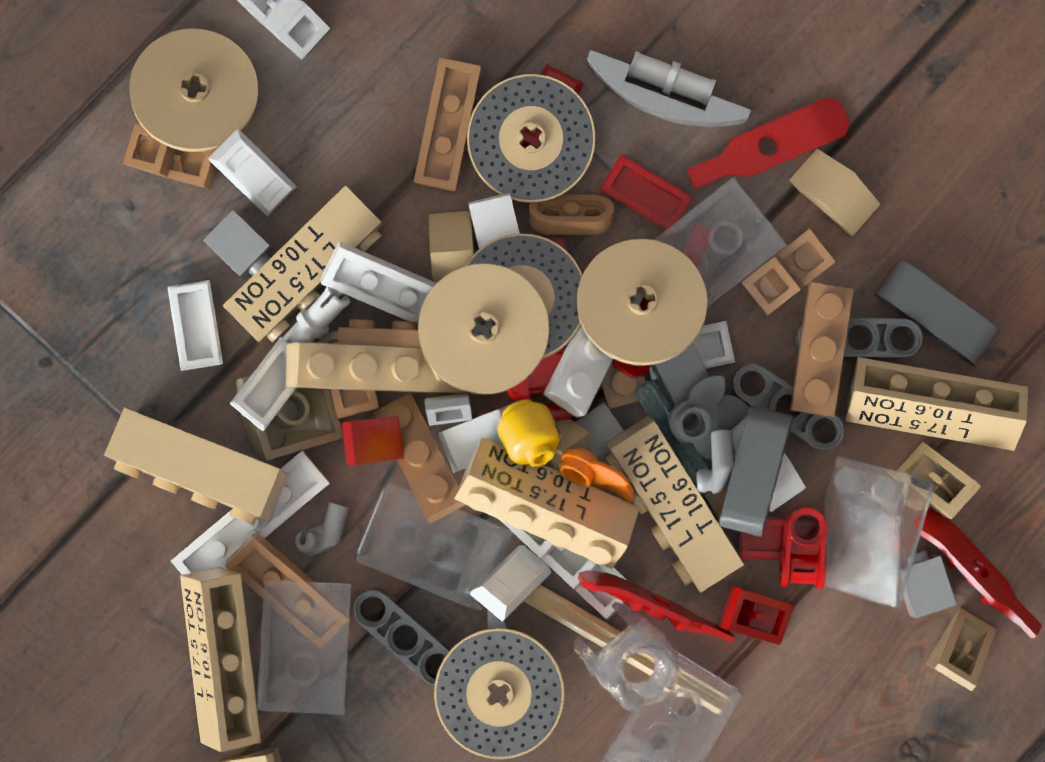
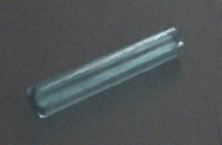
(659, 410)

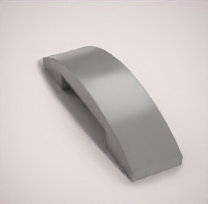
(716, 113)

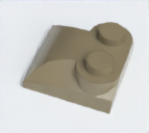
(300, 424)

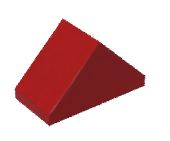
(372, 440)
(754, 615)

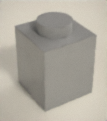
(239, 245)
(927, 586)

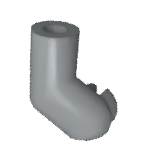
(722, 463)
(324, 536)

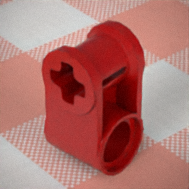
(803, 551)

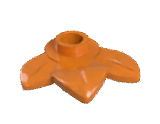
(584, 470)

